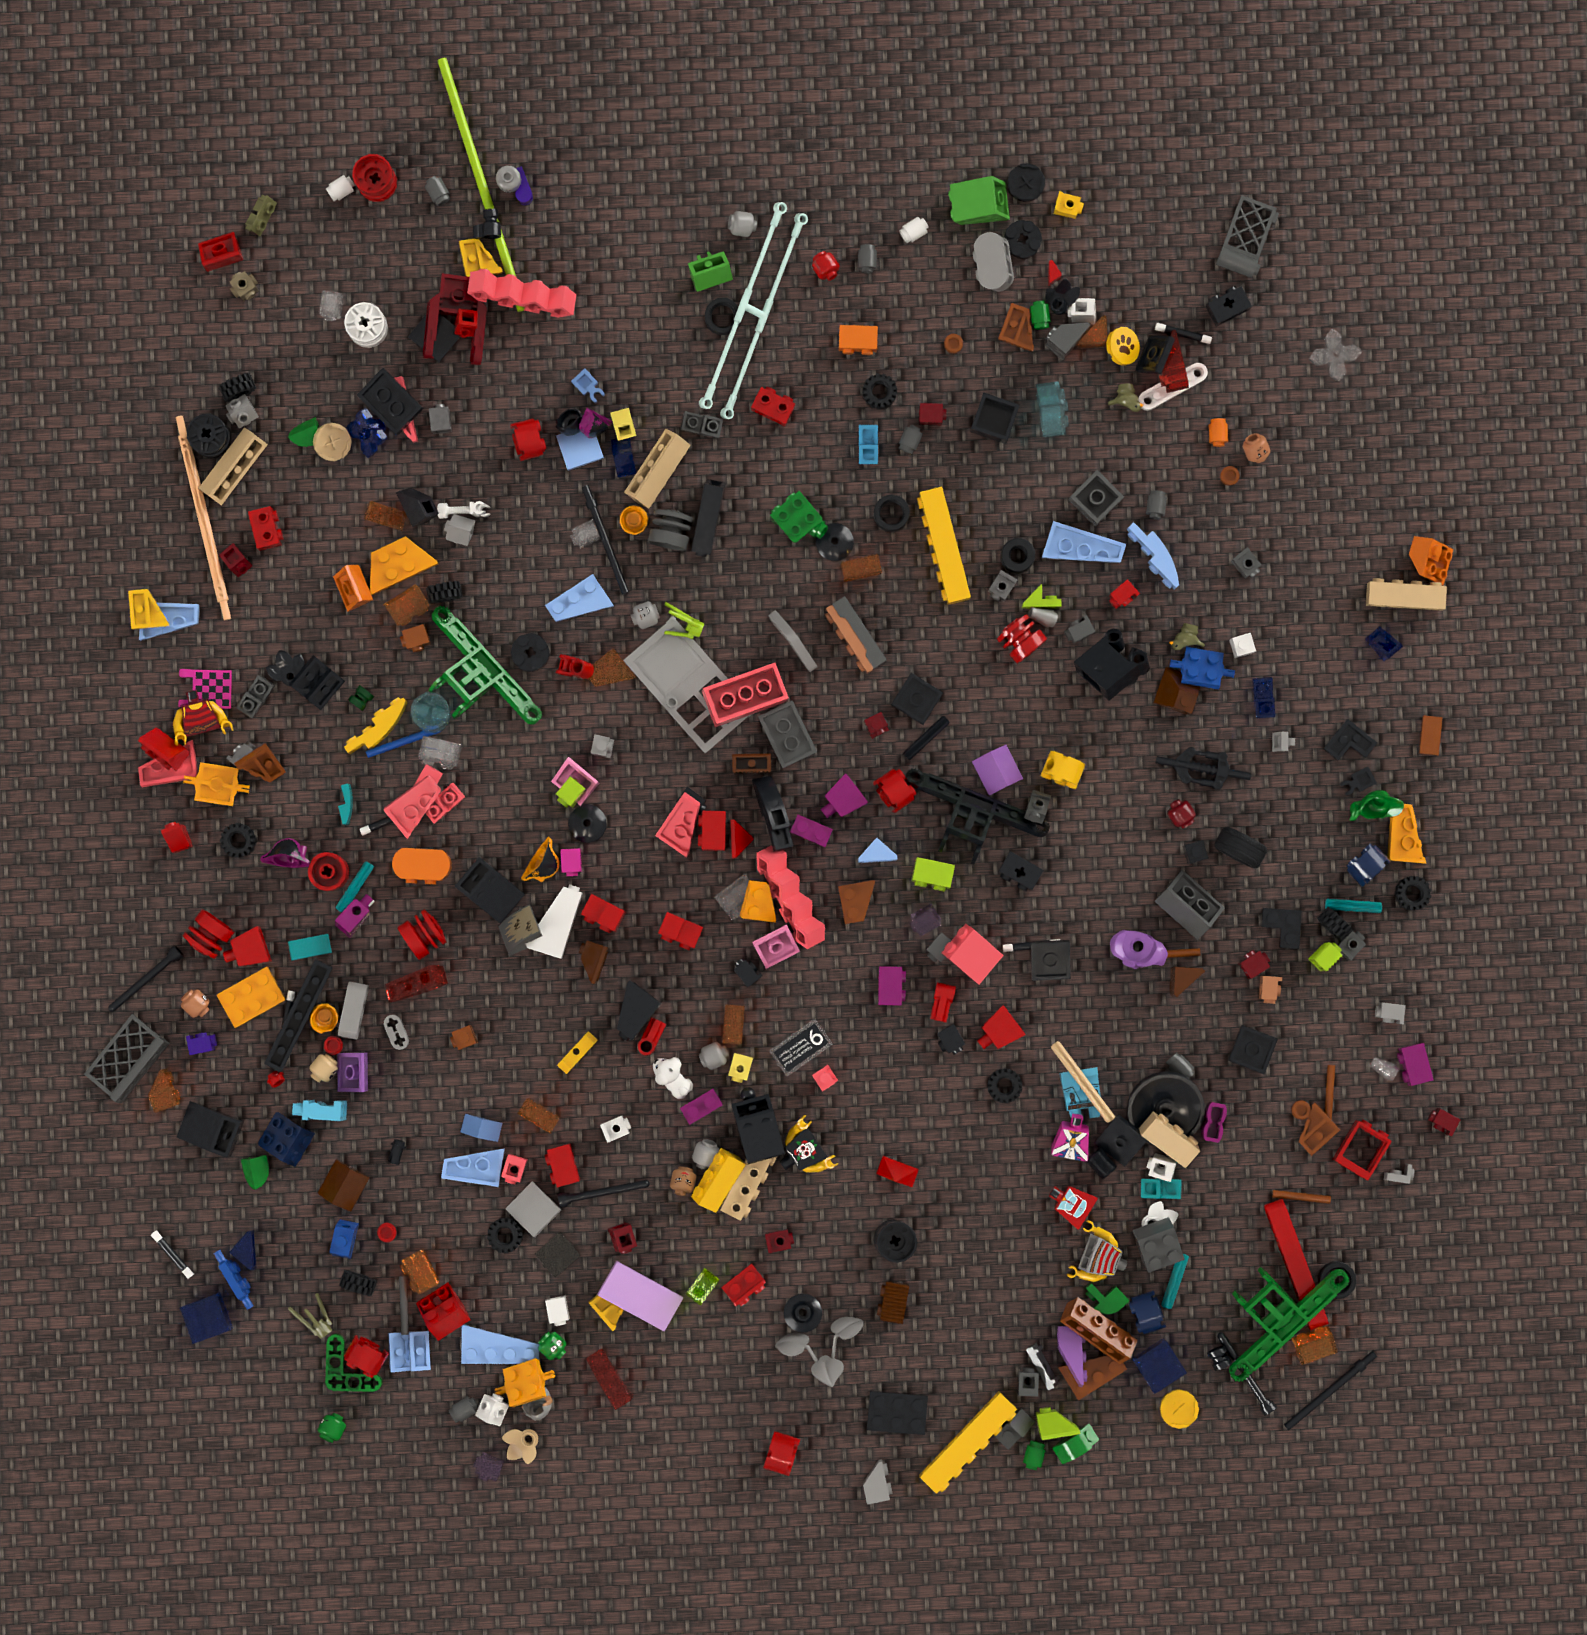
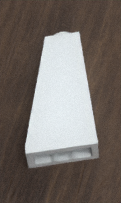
(558, 923)

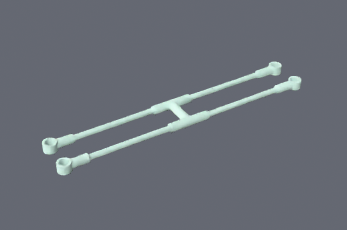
(744, 306)

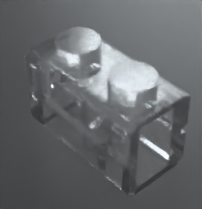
(440, 752)

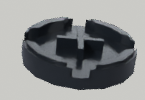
(1026, 182)

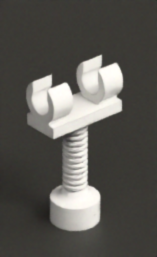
(474, 509)

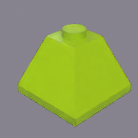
(1054, 1425)

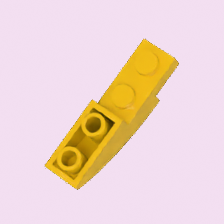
(384, 723)

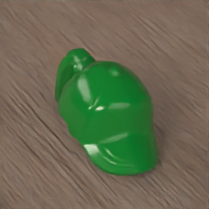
(1376, 805)

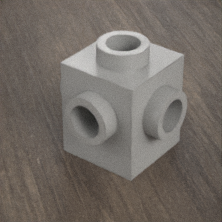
(241, 411)

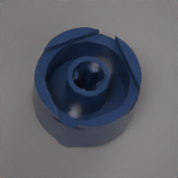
(1367, 865)
(1147, 1312)

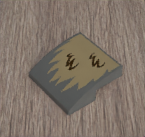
(519, 929)

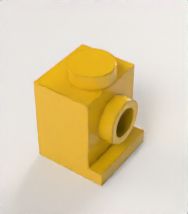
(1063, 210)

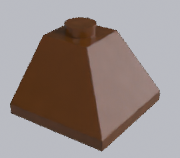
(1175, 694)
(593, 959)

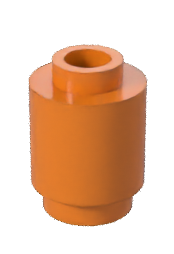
(1218, 432)

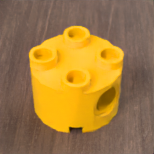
(1063, 769)

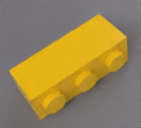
(718, 1180)

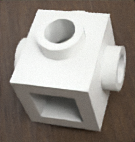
(492, 1409)

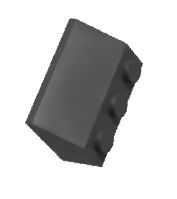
(1189, 904)

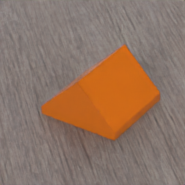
(352, 587)

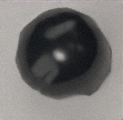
(569, 422)

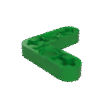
(339, 1371)

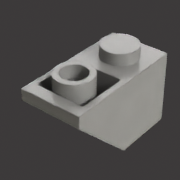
(875, 1484)

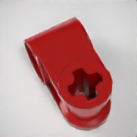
(572, 666)

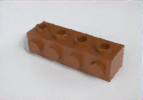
(1098, 1330)

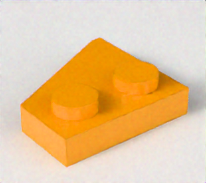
(758, 902)

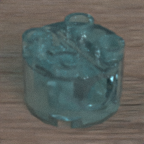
(430, 712)

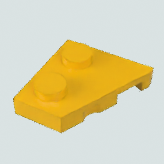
(477, 257)
(145, 611)
(606, 1310)

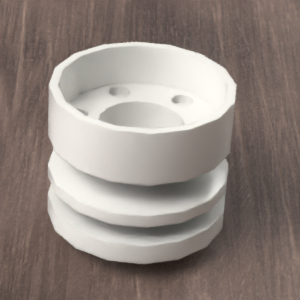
(374, 332)

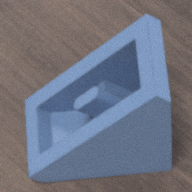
(481, 1127)

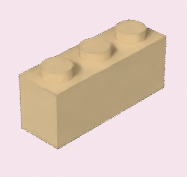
(1169, 1139)

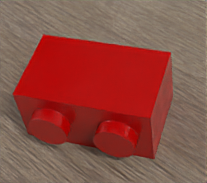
(563, 1165)

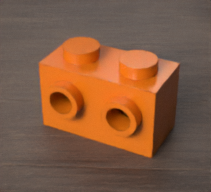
(858, 339)

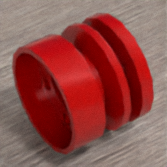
(368, 170)
(1021, 638)
(208, 934)
(422, 934)

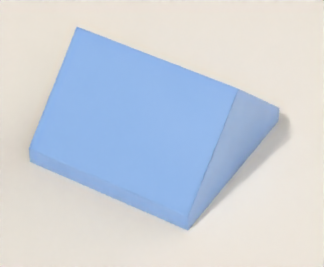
(877, 853)

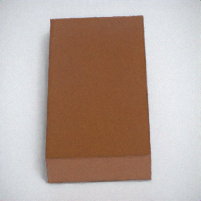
(1430, 735)

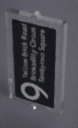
(800, 1047)

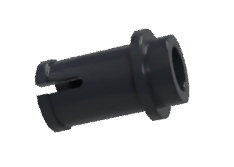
(396, 1151)

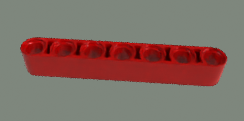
(1293, 1256)

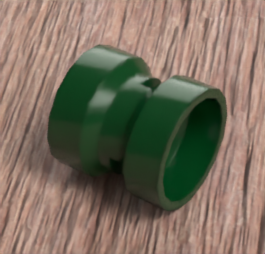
(362, 693)

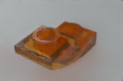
(385, 515)

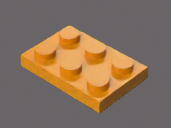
(251, 997)

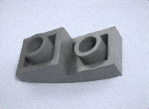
(701, 424)
(255, 696)

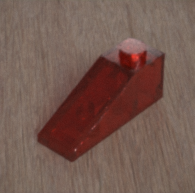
(1174, 372)
(416, 983)
(609, 1379)

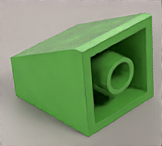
(979, 201)

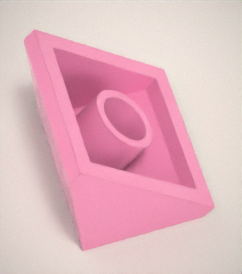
(572, 769)
(776, 946)

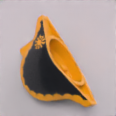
(543, 863)

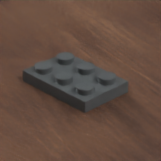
(787, 734)

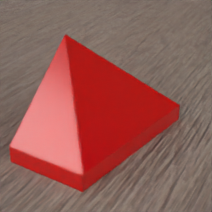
(739, 838)
(897, 1171)

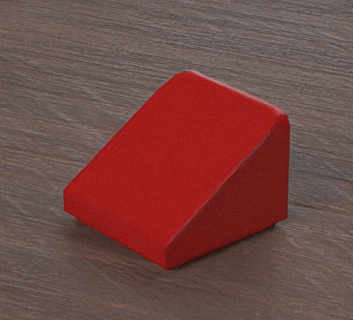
(1053, 273)

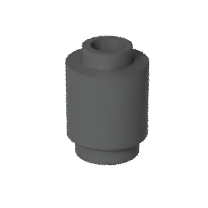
(437, 190)
(867, 258)
(910, 439)
(1156, 504)
(1180, 1065)
(463, 1409)

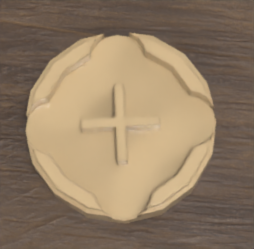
(332, 441)

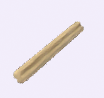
(1083, 1082)

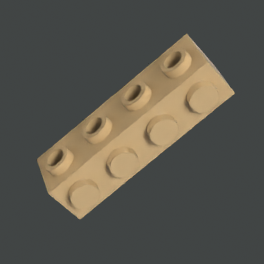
(232, 466)
(657, 468)
(1406, 595)
(745, 1188)

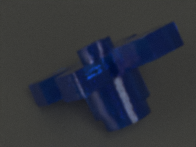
(369, 432)

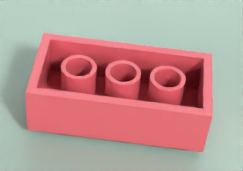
(745, 694)

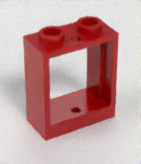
(1380, 1135)

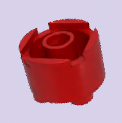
(527, 439)
(894, 790)
(318, 867)
(365, 1355)
(781, 1453)

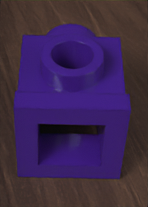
(201, 1043)

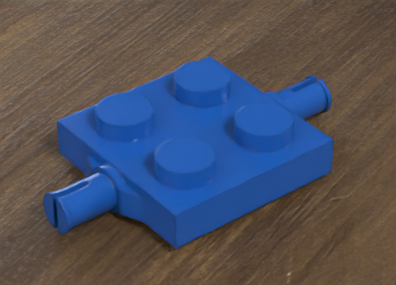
(1202, 668)
(238, 1284)

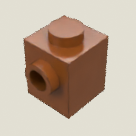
(415, 638)
(463, 1037)

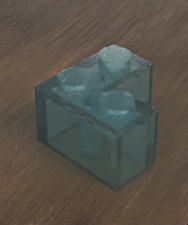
(1052, 409)

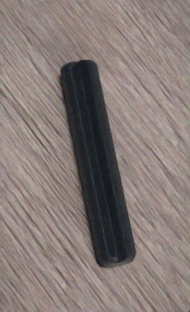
(924, 739)

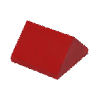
(220, 252)

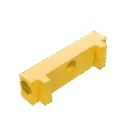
(571, 1059)

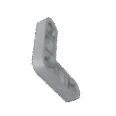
(793, 640)

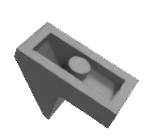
(1015, 1429)

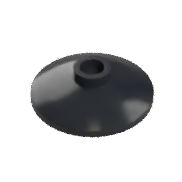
(839, 551)
(596, 828)
(798, 1322)

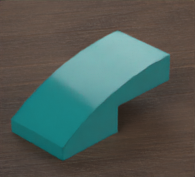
(346, 809)
(309, 947)
(1161, 1189)

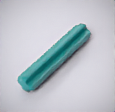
(355, 886)
(1351, 905)
(1174, 1283)

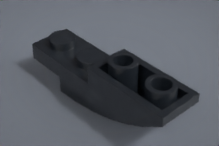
(774, 812)

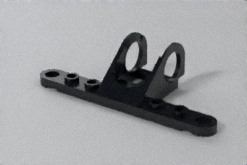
(974, 808)

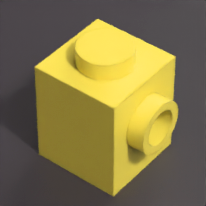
(623, 424)
(740, 1067)

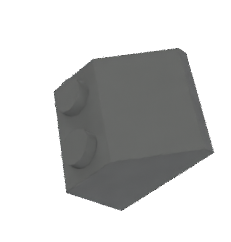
(1065, 338)

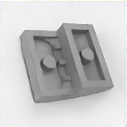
(533, 1209)

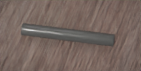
(403, 1305)

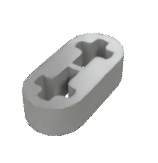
(392, 1034)

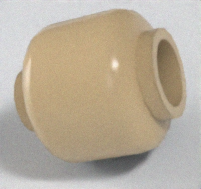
(323, 1068)

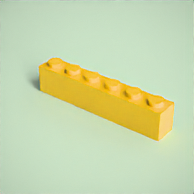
(944, 544)
(968, 1442)

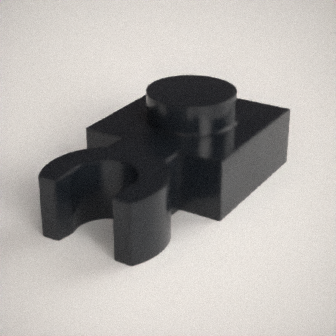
(1361, 780)

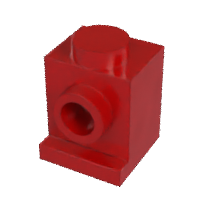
(466, 328)
(1123, 594)

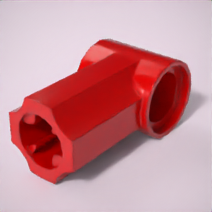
(943, 998)
(652, 1034)

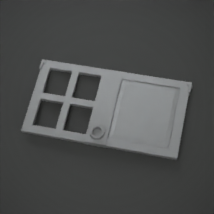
(675, 672)

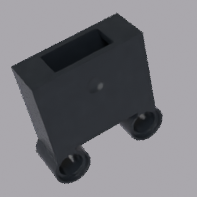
(1107, 668)

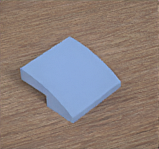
(579, 450)
(409, 1351)

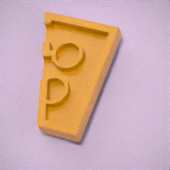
(1404, 839)

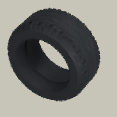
(1240, 847)

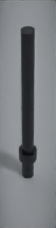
(592, 506)
(1360, 1366)

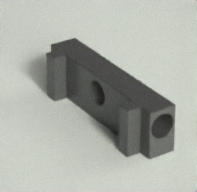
(1042, 1366)

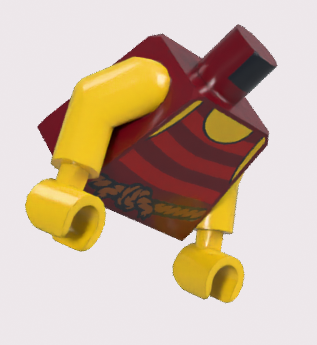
(198, 717)

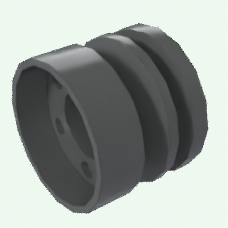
(670, 529)

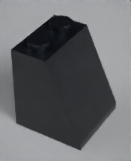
(636, 1011)

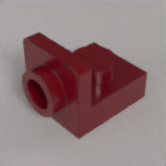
(235, 560)

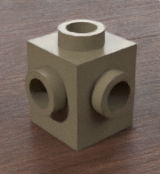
(246, 292)

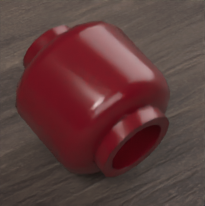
(1181, 813)

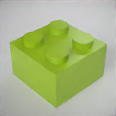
(932, 873)

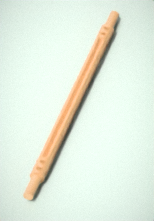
(203, 518)

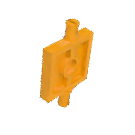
(216, 784)
(524, 1382)

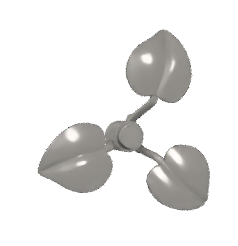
(827, 1368)

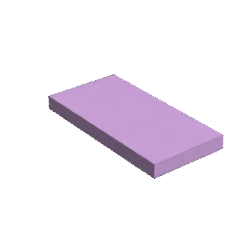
(640, 1296)

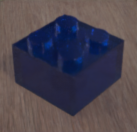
(206, 1318)
(1159, 1365)

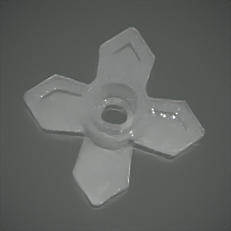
(1336, 364)

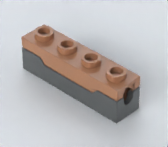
(855, 634)

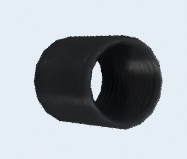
(1101, 1163)

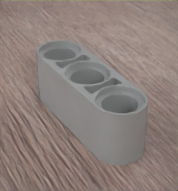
(353, 1010)

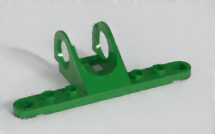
(481, 669)
(1283, 1319)

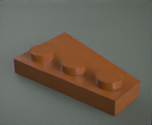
(1099, 1371)

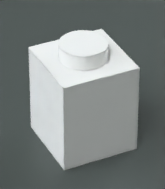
(1242, 645)
(557, 1310)

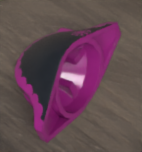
(593, 423)
(287, 854)

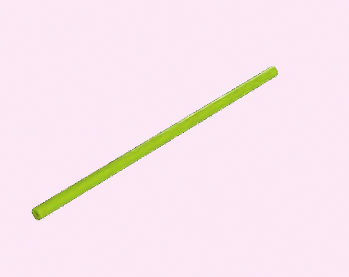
(474, 161)

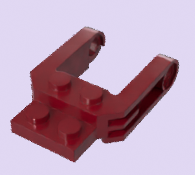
(450, 298)

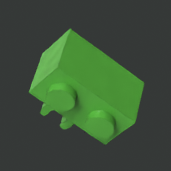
(710, 271)

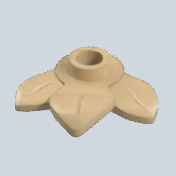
(519, 1446)

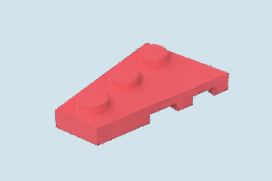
(155, 774)
(411, 806)
(680, 825)

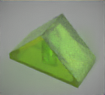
(702, 1286)

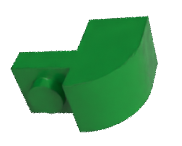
(1109, 1303)
(1075, 1445)

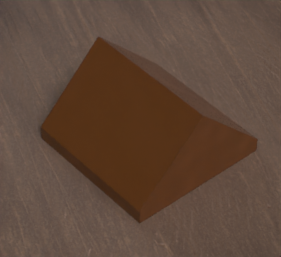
(1182, 978)
(343, 1185)

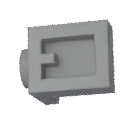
(1396, 1175)

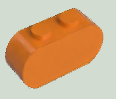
(421, 865)

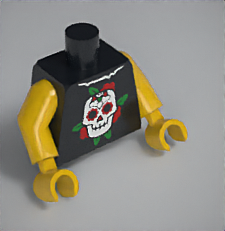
(805, 1150)

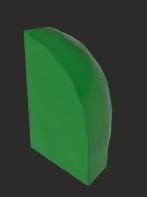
(304, 433)
(255, 1170)

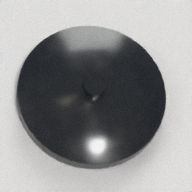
(1170, 1095)

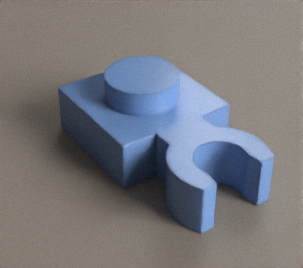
(586, 384)

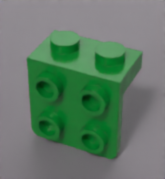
(796, 516)

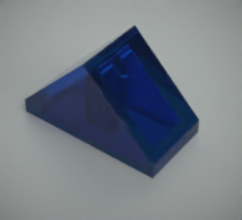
(623, 457)
(1383, 643)
(245, 1250)

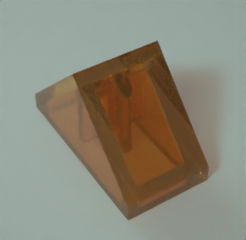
(1095, 336)

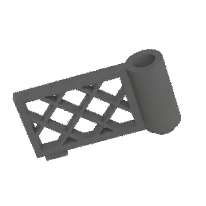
(1241, 260)

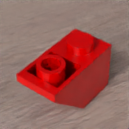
(176, 837)

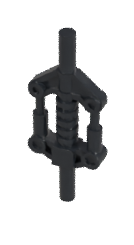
(1222, 771)

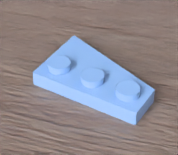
(579, 600)
(177, 615)
(475, 1168)

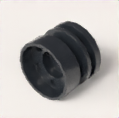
(219, 432)
(905, 1245)

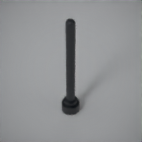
(173, 955)
(566, 1199)
(1266, 1405)

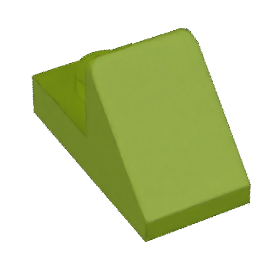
(1035, 600)

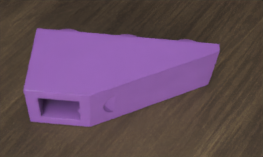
(1071, 1350)

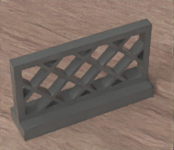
(136, 1071)

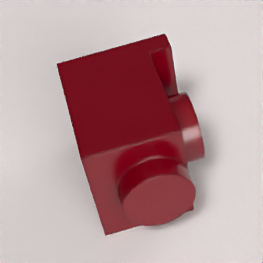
(876, 725)
(1444, 1121)
(625, 1230)
(771, 1238)

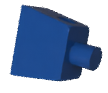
(344, 1239)

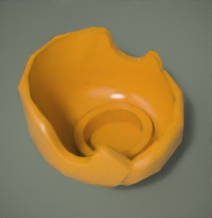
(634, 519)
(323, 1018)

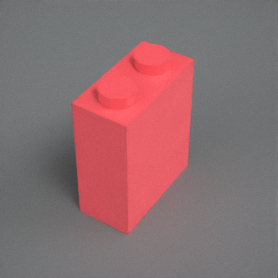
(972, 954)

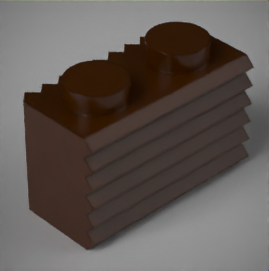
(751, 763)
(893, 1302)

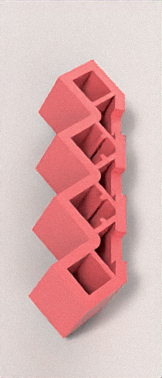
(511, 291)
(794, 905)

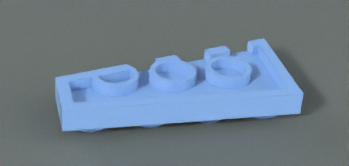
(1075, 544)
(495, 1348)

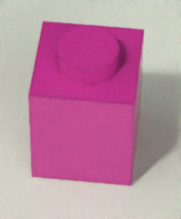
(571, 861)

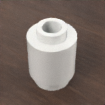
(340, 188)
(914, 229)

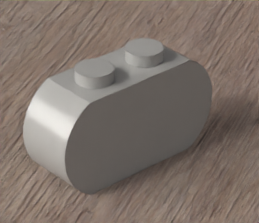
(993, 262)

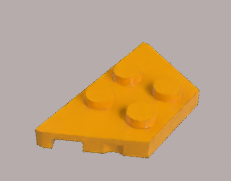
(397, 563)

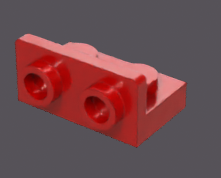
(743, 1285)

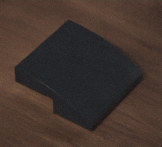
(444, 339)
(316, 682)

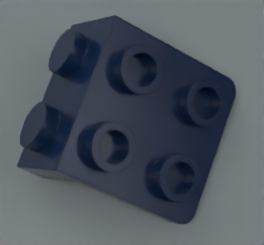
(285, 1139)

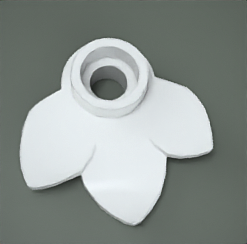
(1156, 1212)

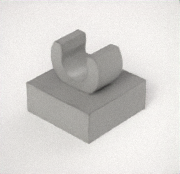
(1281, 741)

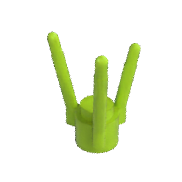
(693, 626)

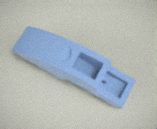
(1161, 561)

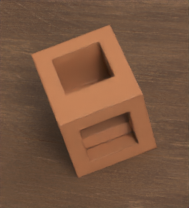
(1269, 988)

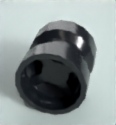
(1219, 1358)

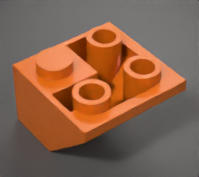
(1430, 558)

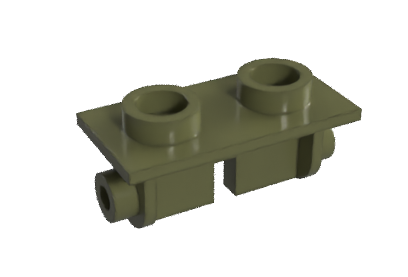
(265, 207)

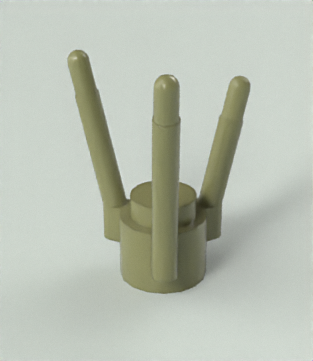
(319, 1328)

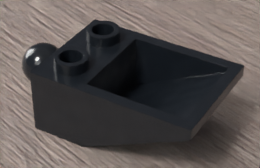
(757, 1127)

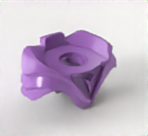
(1152, 953)

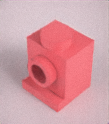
(825, 1077)
(517, 1161)

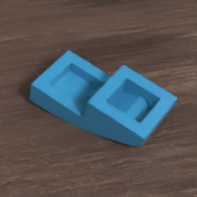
(868, 444)

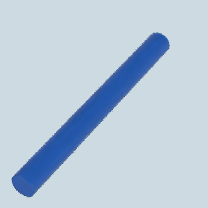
(397, 743)

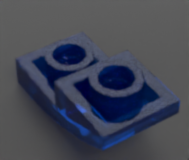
(1263, 697)

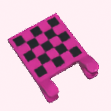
(210, 684)

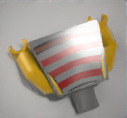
(1099, 1257)

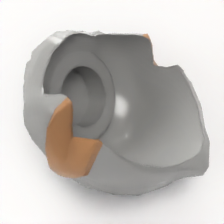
(539, 1408)

